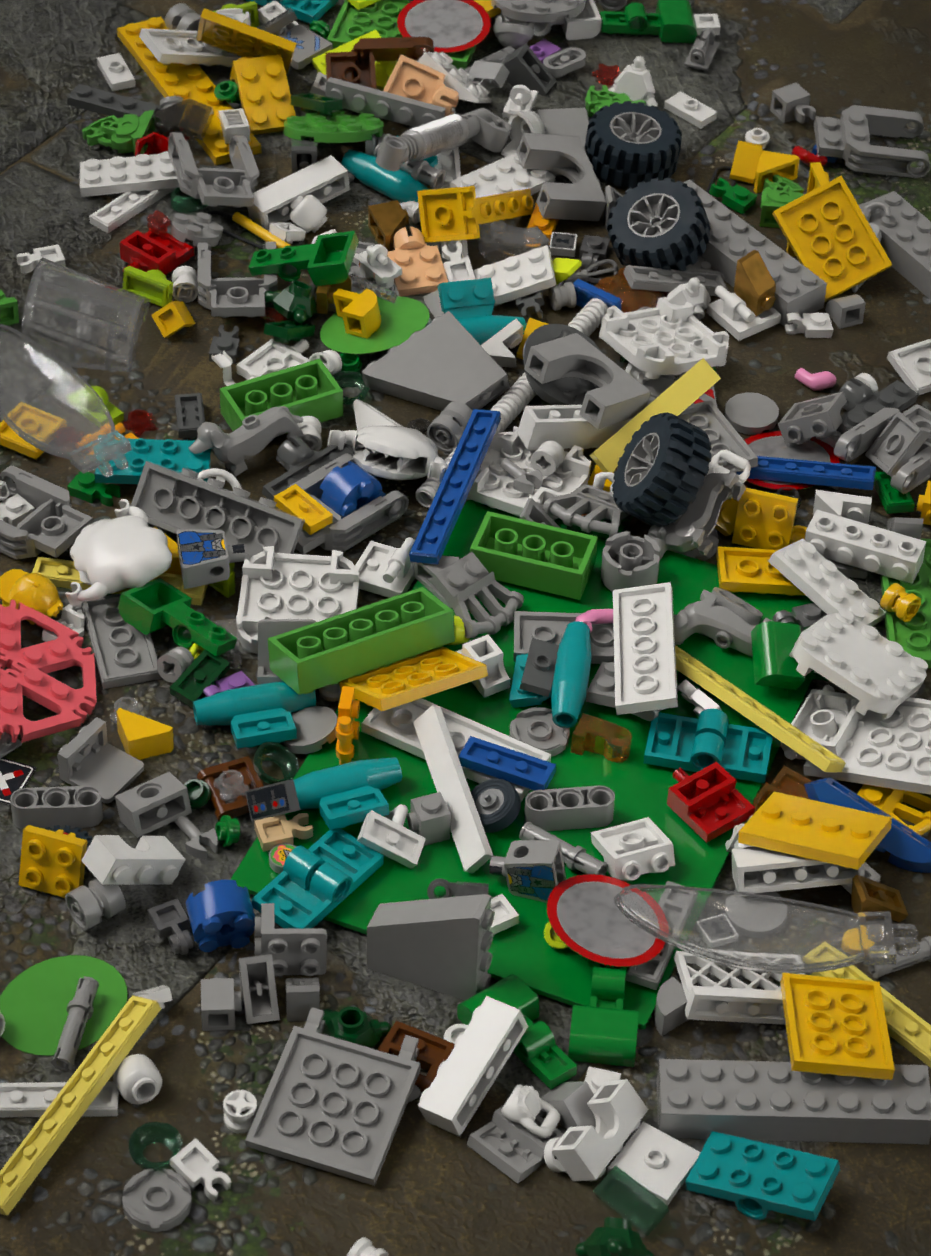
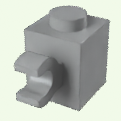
(792, 103)

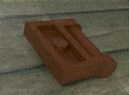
(240, 804)
(431, 1050)

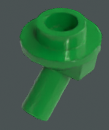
(227, 92)

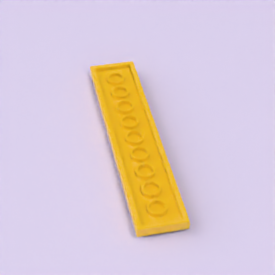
(185, 82)

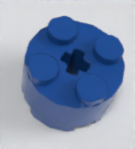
(349, 489)
(221, 915)

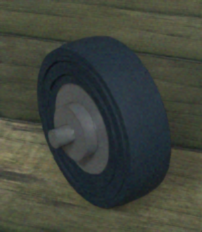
(496, 804)

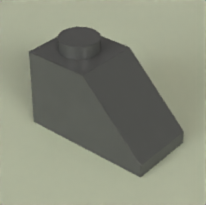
(528, 71)
(303, 154)

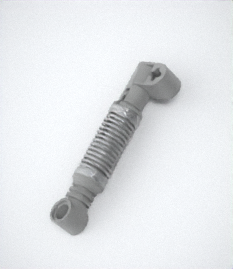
(444, 135)

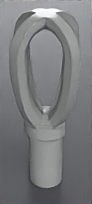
(586, 276)

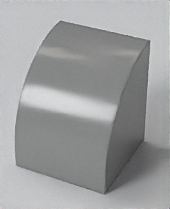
(846, 310)
(670, 1006)

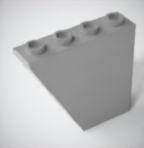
(439, 368)
(434, 943)

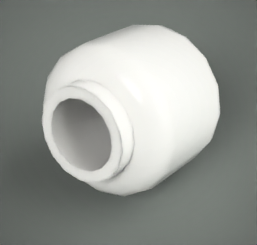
(308, 213)
(137, 1079)

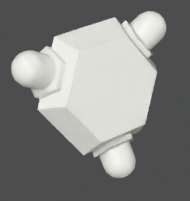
(636, 82)
(693, 293)

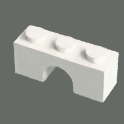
(119, 864)
(587, 1149)

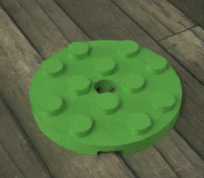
(334, 127)

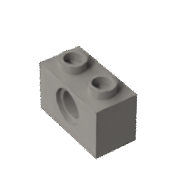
(153, 804)

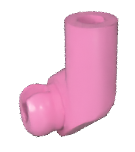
(816, 381)
(596, 616)

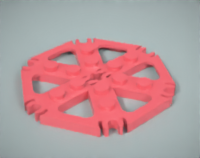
(29, 676)

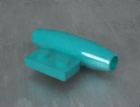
(393, 184)
(472, 306)
(569, 679)
(254, 712)
(348, 790)

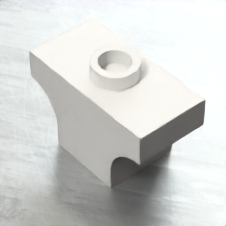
(487, 652)

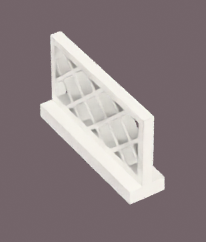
(735, 1004)

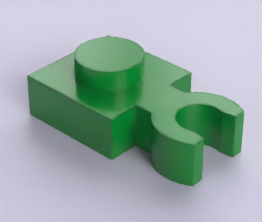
(735, 197)
(86, 489)

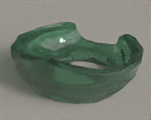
(185, 204)
(353, 380)
(280, 755)
(154, 1133)

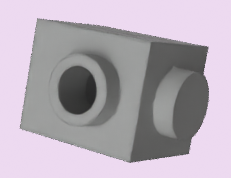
(430, 818)
(219, 1004)

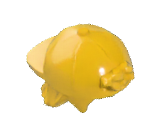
(31, 590)

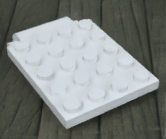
(875, 749)

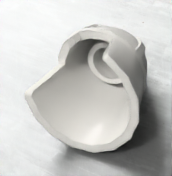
(522, 123)

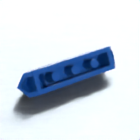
(906, 846)

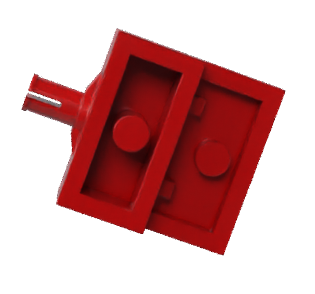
(154, 251)
(708, 801)

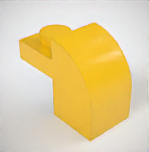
(359, 312)

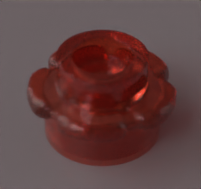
(158, 222)

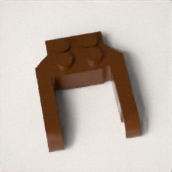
(359, 63)

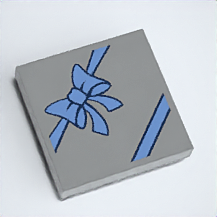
(308, 45)

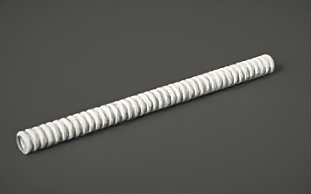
(520, 393)

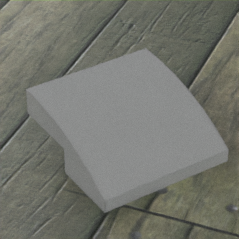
(511, 1146)

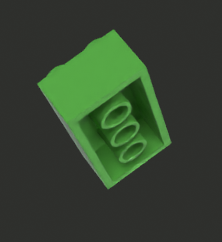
(303, 388)
(535, 554)

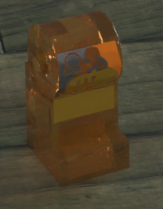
(601, 738)

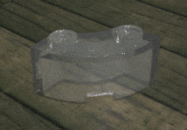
(502, 240)

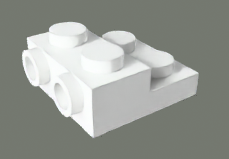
(634, 849)

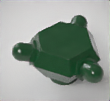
(294, 301)
(354, 1026)
(613, 1240)

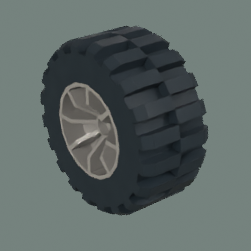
(632, 143)
(659, 225)
(661, 469)

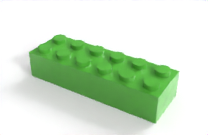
(361, 640)

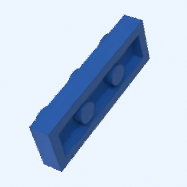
(507, 764)

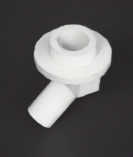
(412, 209)

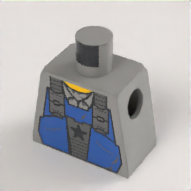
(206, 556)
(531, 868)

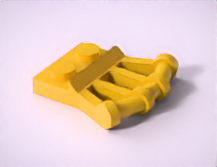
(891, 801)

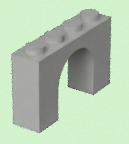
(568, 157)
(618, 393)

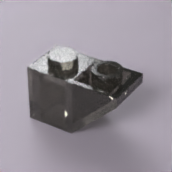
(187, 117)

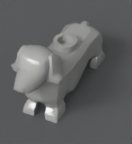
(247, 439)
(700, 517)
(715, 623)

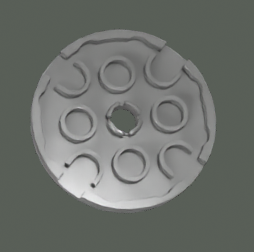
(539, 10)

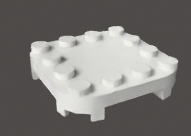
(663, 338)
(495, 486)
(293, 589)
(860, 662)

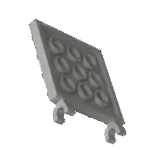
(334, 1102)

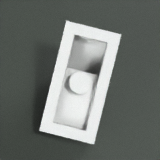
(506, 338)
(843, 505)

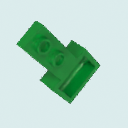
(671, 21)
(326, 260)
(163, 605)
(771, 659)
(604, 1030)
(537, 1045)

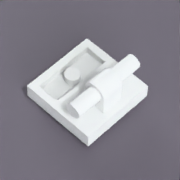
(737, 318)
(386, 569)

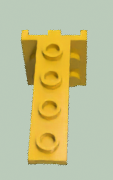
(457, 213)

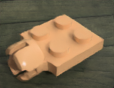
(421, 84)
(419, 263)

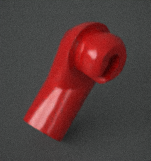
(808, 157)

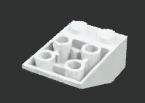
(455, 78)

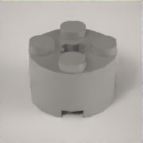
(629, 561)

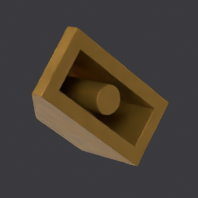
(385, 221)
(754, 283)

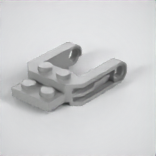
(851, 134)
(216, 185)
(232, 295)
(863, 435)
(356, 526)
(46, 529)

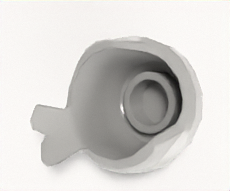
(513, 34)

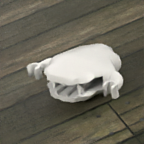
(392, 452)
(118, 554)

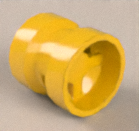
(900, 602)

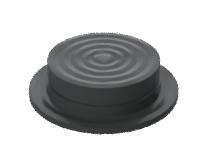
(563, 390)

